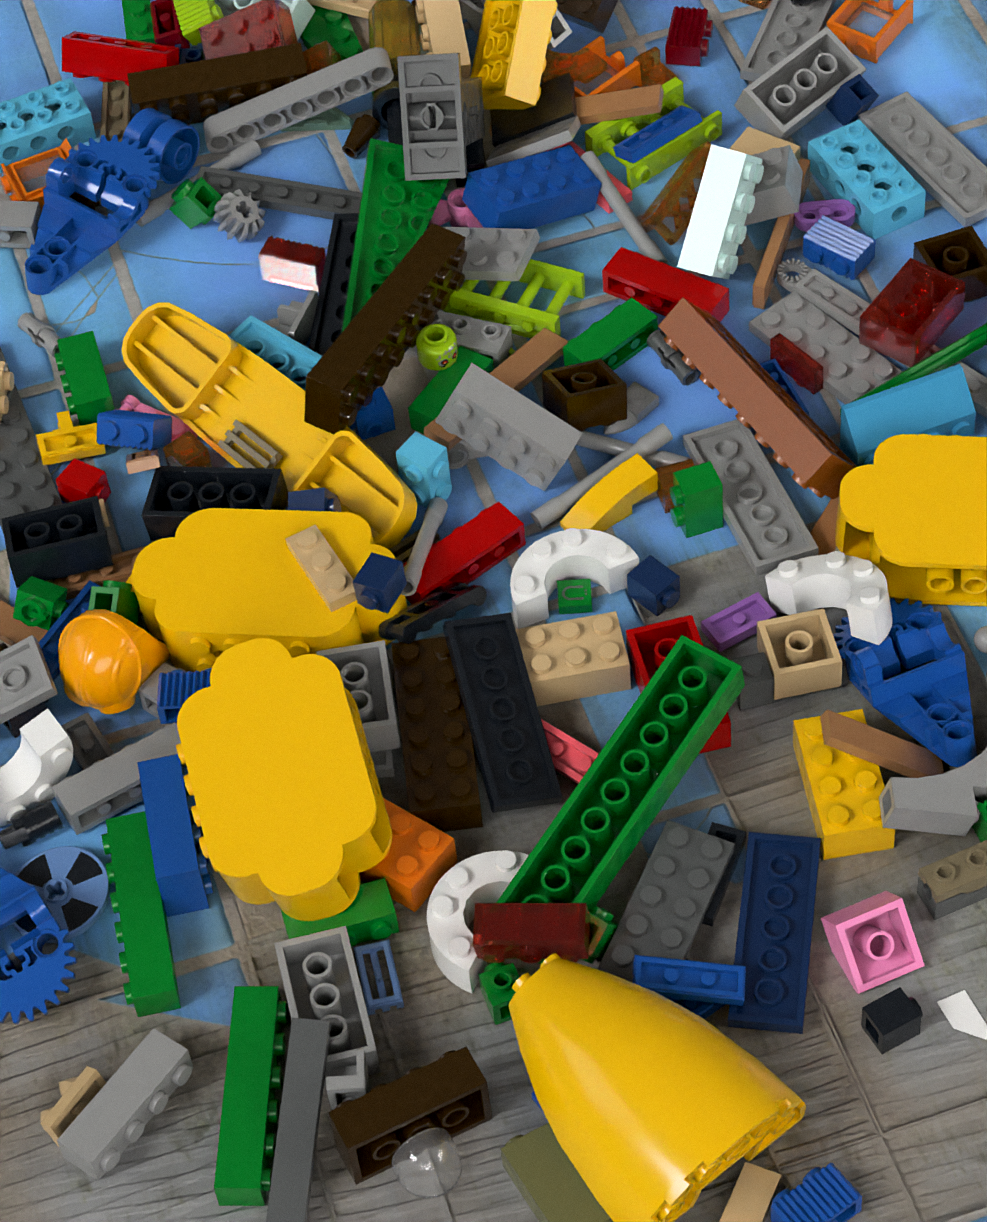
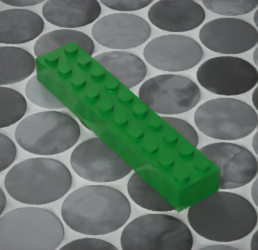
(629, 779)

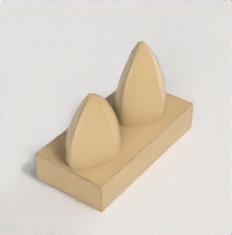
(76, 1095)

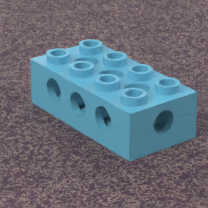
(43, 121)
(861, 170)
(276, 349)

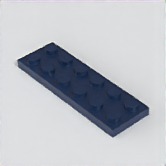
(776, 931)

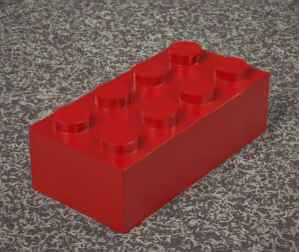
(650, 646)

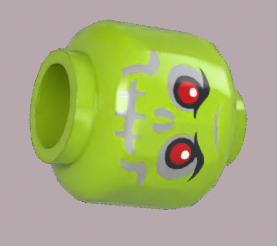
(436, 347)

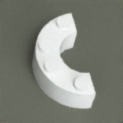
(567, 556)
(834, 582)
(36, 767)
(453, 909)

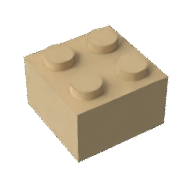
(800, 653)

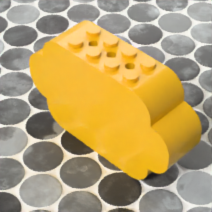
(921, 517)
(237, 581)
(283, 780)

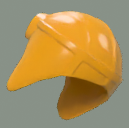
(107, 660)

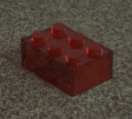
(250, 29)
(911, 312)

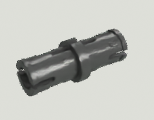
(672, 359)

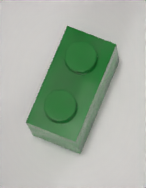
(697, 499)

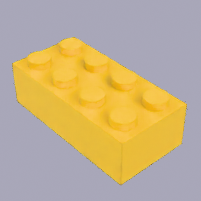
(840, 792)

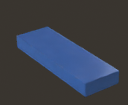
(657, 134)
(691, 979)

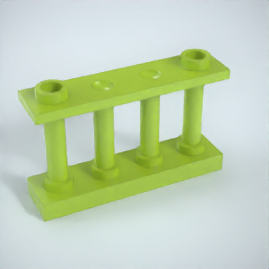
(609, 133)
(521, 318)

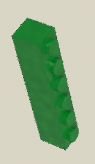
(142, 917)
(250, 1096)

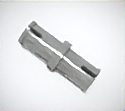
(41, 333)

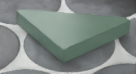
(328, 120)

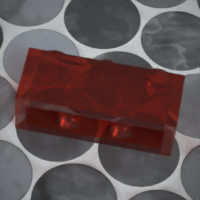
(531, 931)

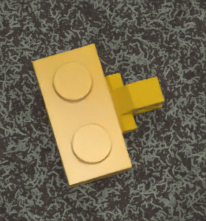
(68, 441)

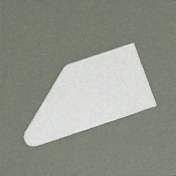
(963, 1014)

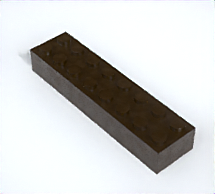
(384, 330)

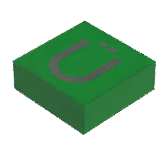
(574, 596)

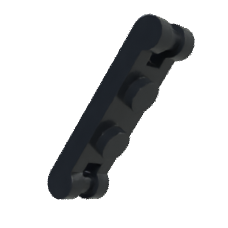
(430, 610)

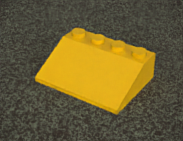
(513, 51)

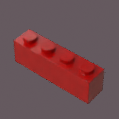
(112, 57)
(661, 285)
(470, 550)

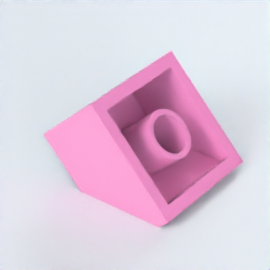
(873, 941)

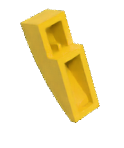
(613, 496)

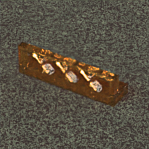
(672, 191)

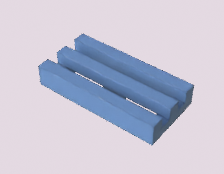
(384, 1001)

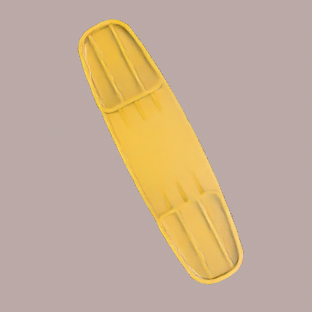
(216, 380)

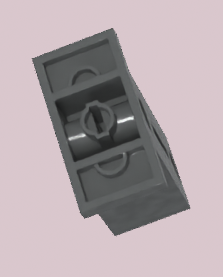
(438, 115)

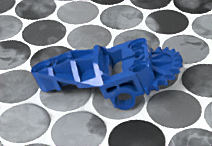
(74, 234)
(924, 702)
(41, 972)

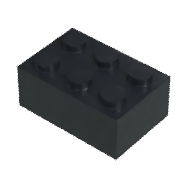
(57, 541)

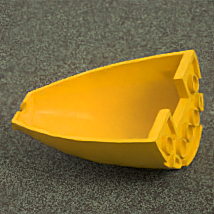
(642, 1089)

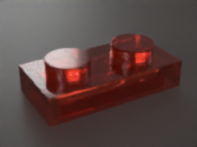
(797, 363)

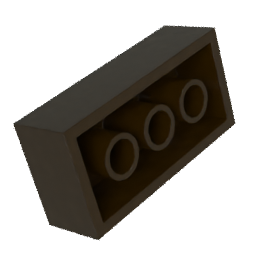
(439, 1095)

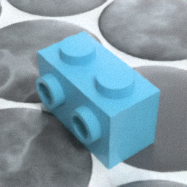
(424, 468)

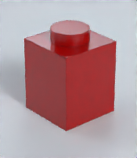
(82, 481)

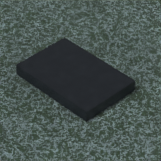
(554, 105)

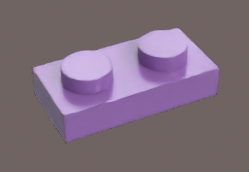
(737, 621)

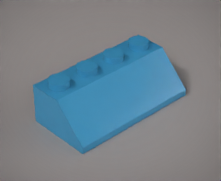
(926, 405)

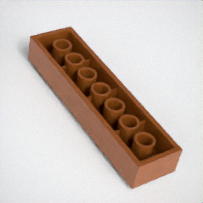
(757, 398)

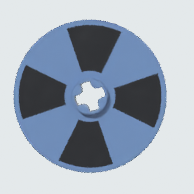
(80, 878)

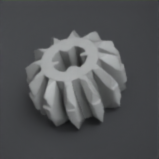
(239, 215)

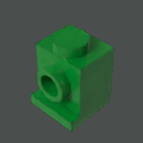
(497, 989)

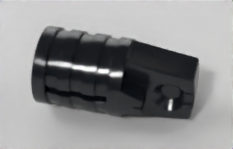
(31, 826)

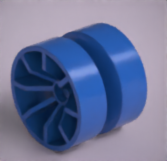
(169, 139)

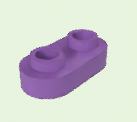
(836, 209)

